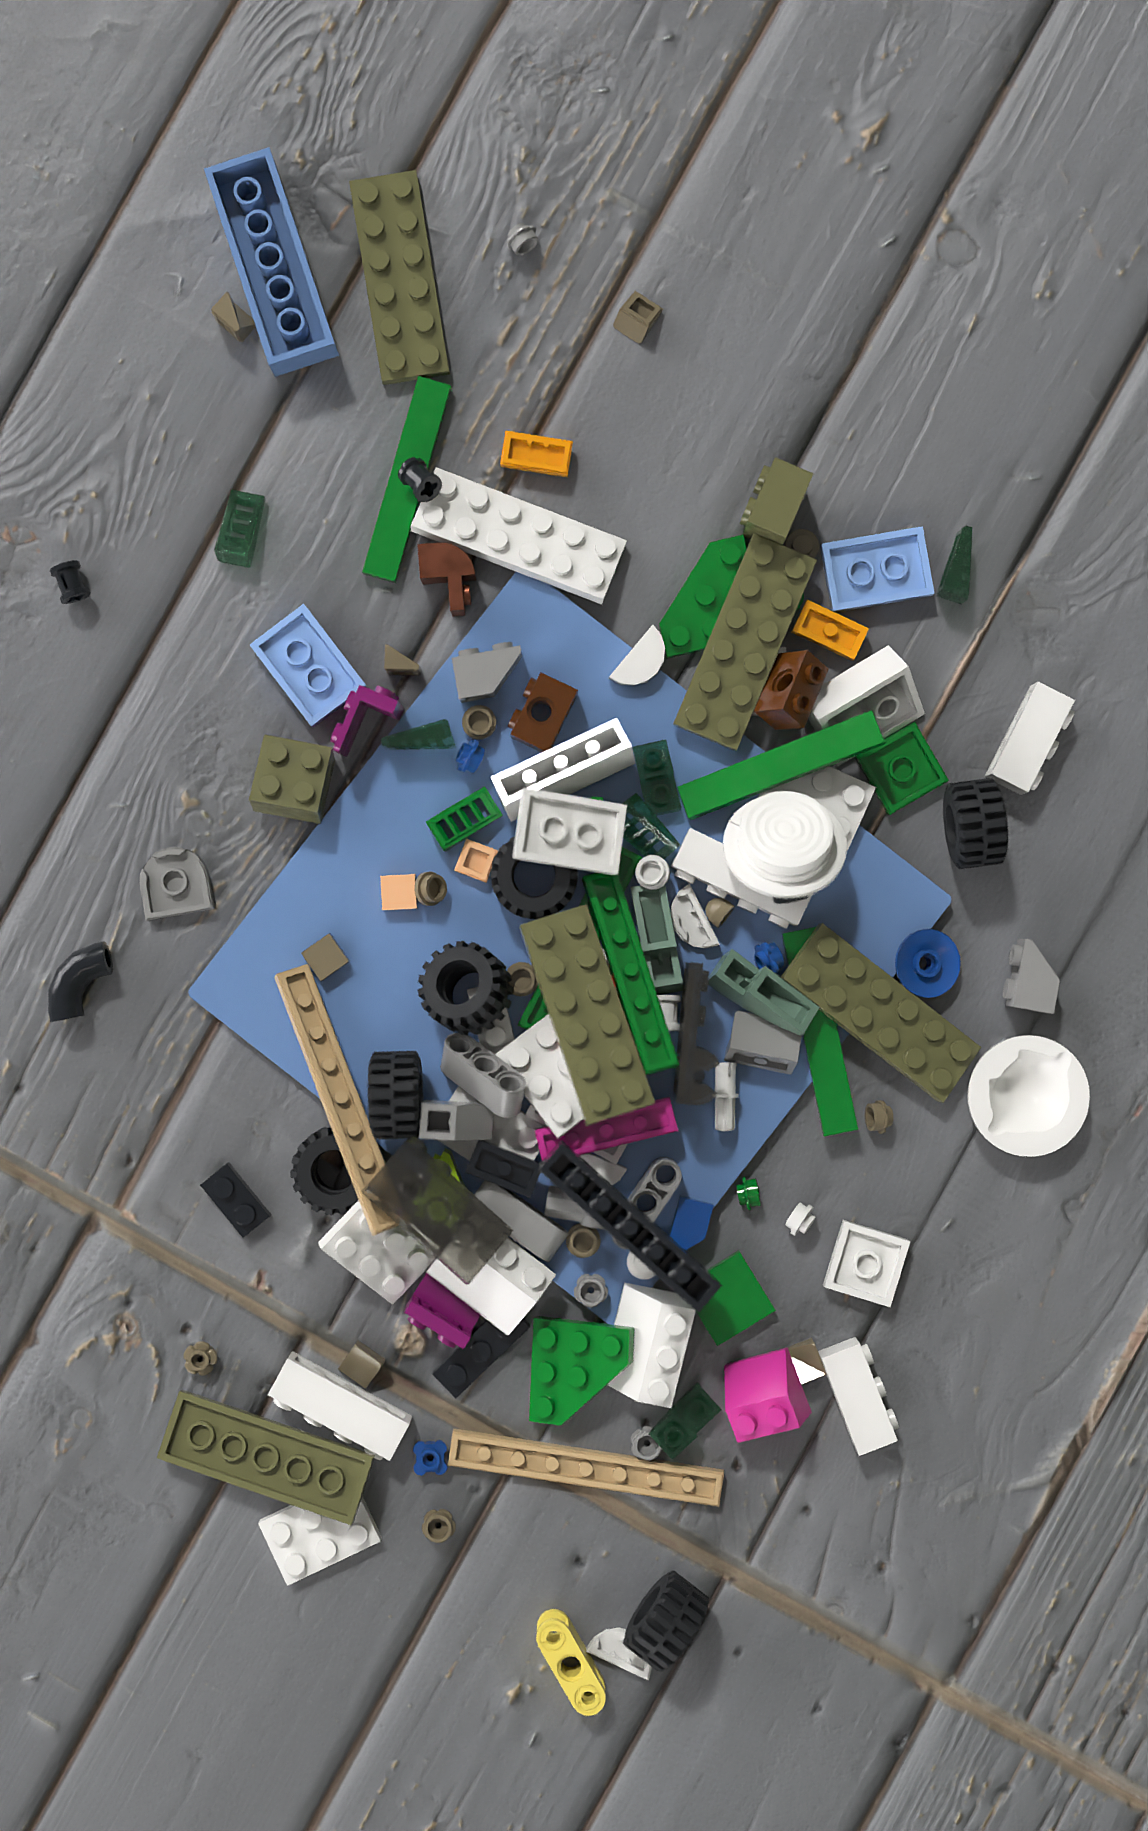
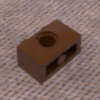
(791, 690)
(546, 691)

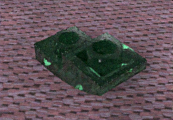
(657, 777)
(684, 1420)

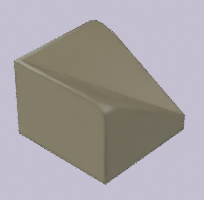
(233, 318)
(807, 1361)

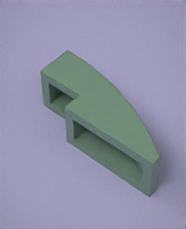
(657, 938)
(762, 993)

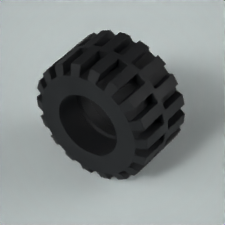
(975, 823)
(521, 904)
(447, 970)
(395, 1094)
(308, 1181)
(666, 1621)

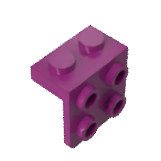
(357, 703)
(442, 1312)

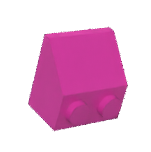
(764, 1395)

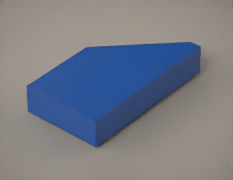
(690, 1221)

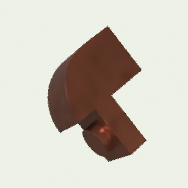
(447, 565)

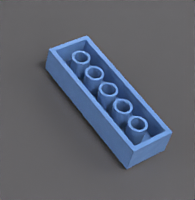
(271, 262)

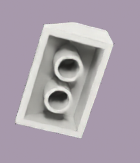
(875, 684)
(502, 1288)
(660, 1342)

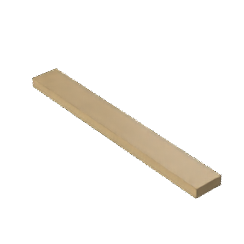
(334, 1086)
(585, 1467)

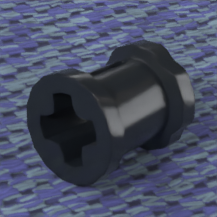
(424, 484)
(70, 582)

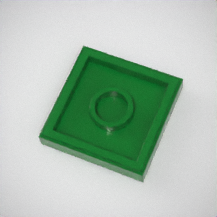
(902, 769)
(737, 1302)

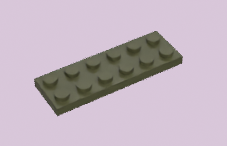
(399, 277)
(744, 642)
(881, 1013)
(586, 1015)
(266, 1457)

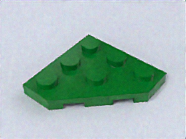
(699, 602)
(573, 1364)

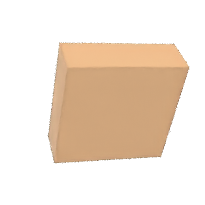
(476, 860)
(398, 892)

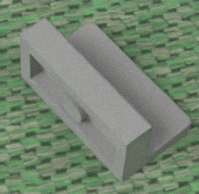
(762, 1044)

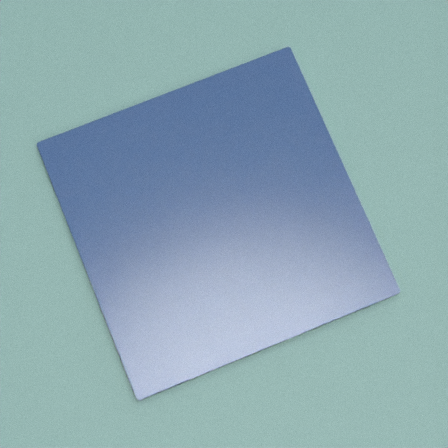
(383, 831)

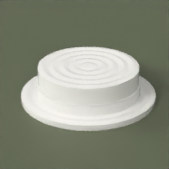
(785, 845)
(1028, 1095)

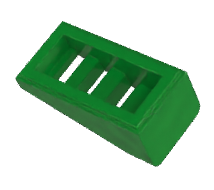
(438, 832)

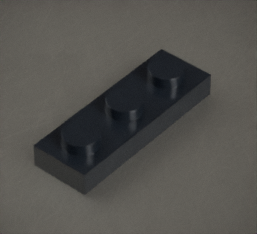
(482, 1350)

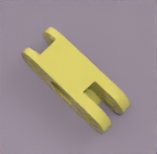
(575, 1679)

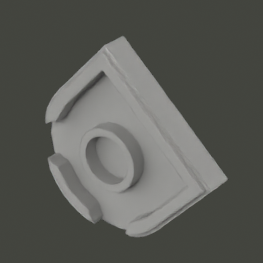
(175, 884)

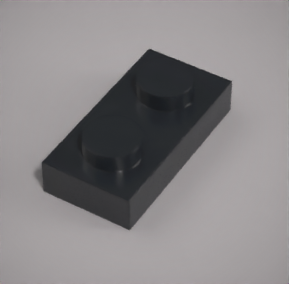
(504, 1168)
(235, 1199)

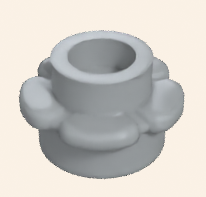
(522, 239)
(590, 1299)
(639, 1449)

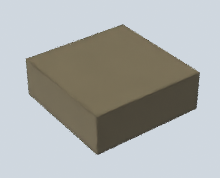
(325, 957)

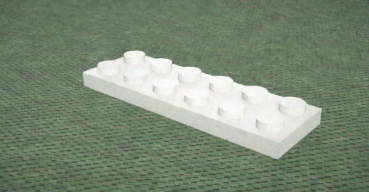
(520, 536)

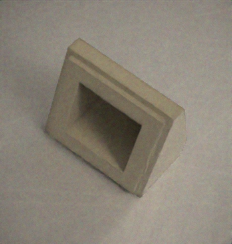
(637, 317)
(399, 664)
(361, 1364)

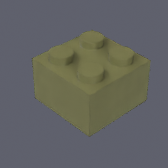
(779, 498)
(292, 779)

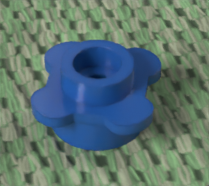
(469, 756)
(769, 956)
(437, 1450)

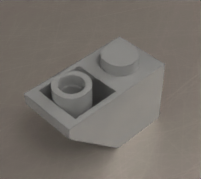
(484, 673)
(1032, 979)
(455, 1121)

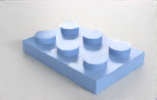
(877, 569)
(307, 665)

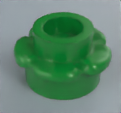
(749, 1193)

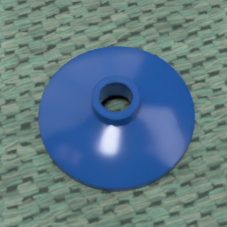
(941, 966)

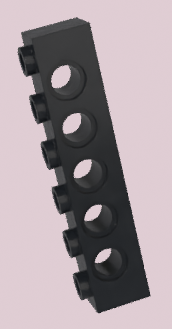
(629, 1226)

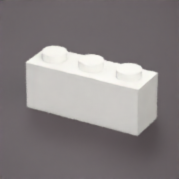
(1031, 739)
(859, 1395)

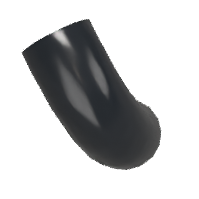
(73, 976)

